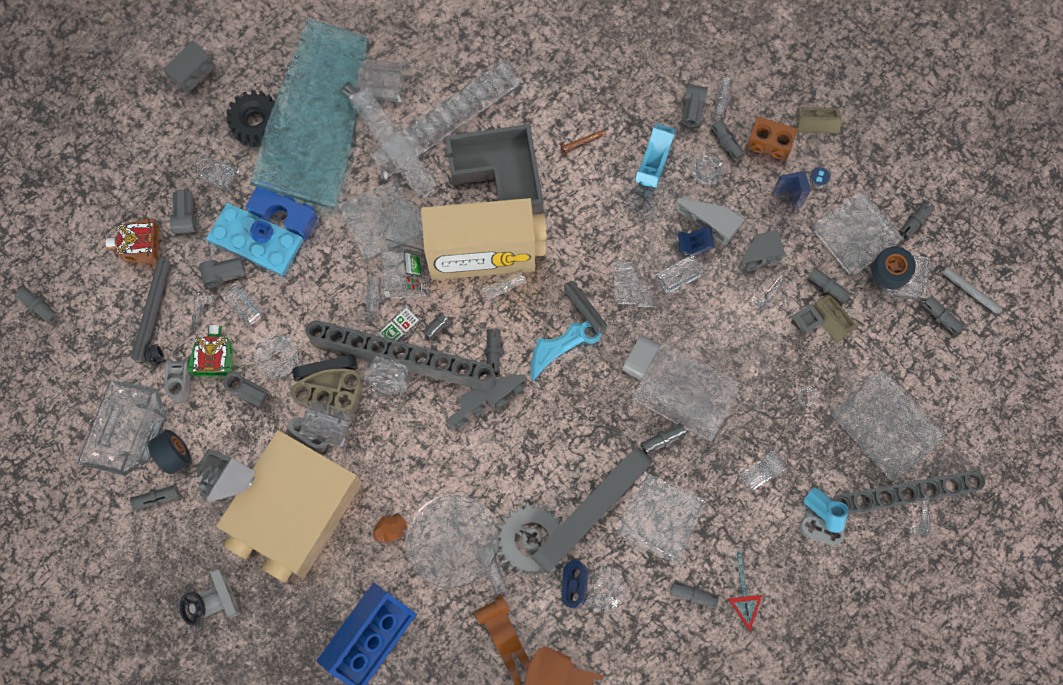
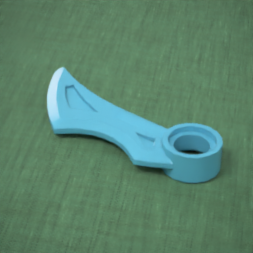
(549, 349)

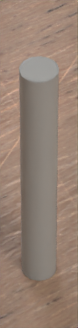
(970, 289)

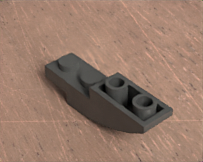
(475, 400)

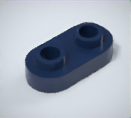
(574, 584)

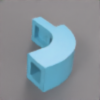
(655, 155)

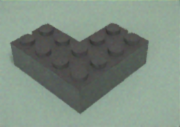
(500, 155)

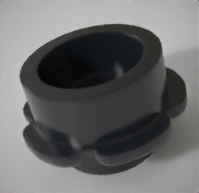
(154, 354)

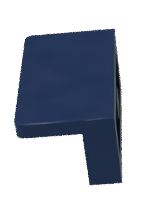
(796, 185)

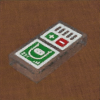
(400, 325)

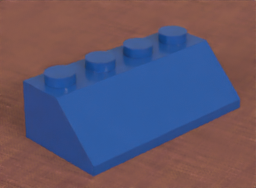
(366, 637)

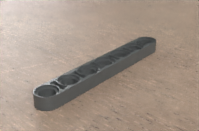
(918, 492)

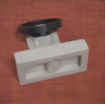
(210, 601)

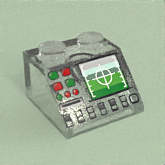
(404, 273)

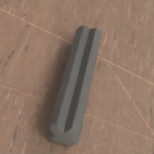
(585, 307)

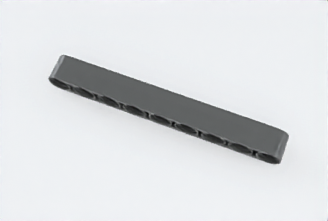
(412, 354)

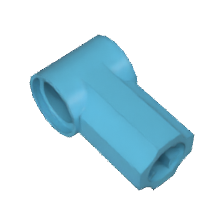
(831, 512)

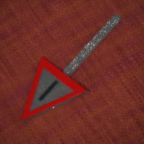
(746, 605)

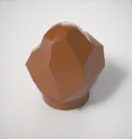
(389, 528)

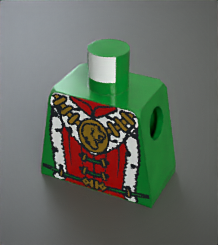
(211, 355)

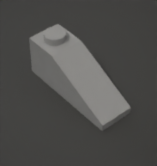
(720, 219)

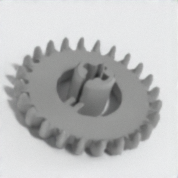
(514, 525)

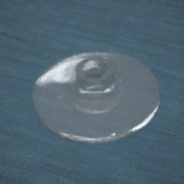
(613, 597)

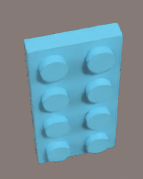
(233, 234)

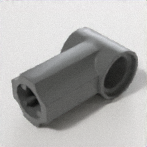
(694, 101)
(183, 218)
(215, 272)
(246, 390)

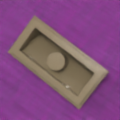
(818, 120)
(835, 319)

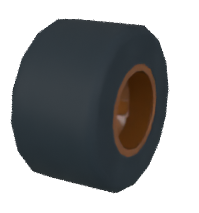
(901, 265)
(169, 451)

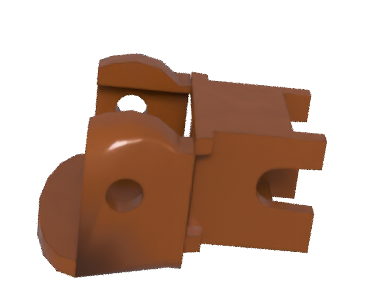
(555, 668)

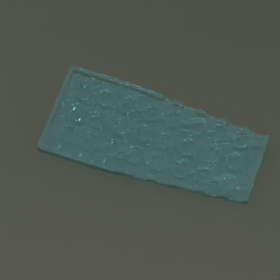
(311, 120)

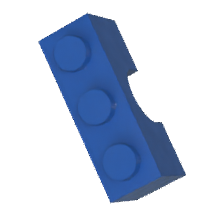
(299, 218)

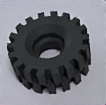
(242, 110)

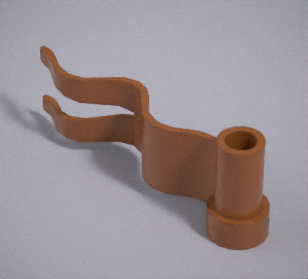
(503, 634)

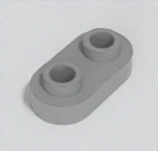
(295, 425)

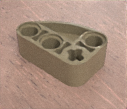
(331, 383)

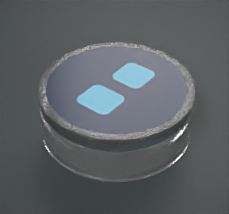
(819, 177)

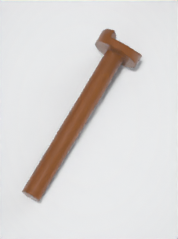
(564, 148)

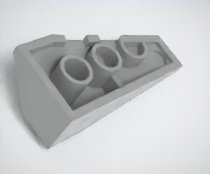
(222, 476)

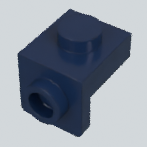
(696, 242)

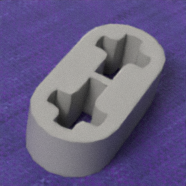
(819, 536)

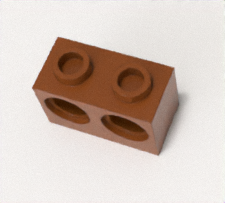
(773, 132)

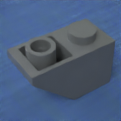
(764, 250)

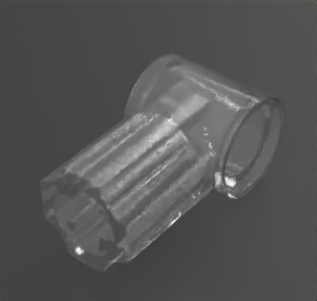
(768, 467)

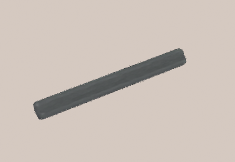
(150, 310)

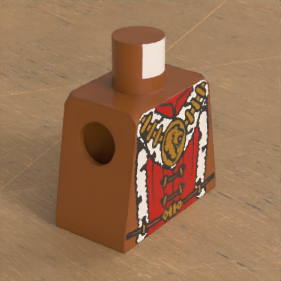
(137, 241)

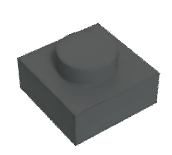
(808, 319)

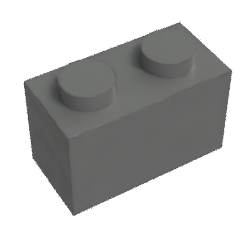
(189, 67)

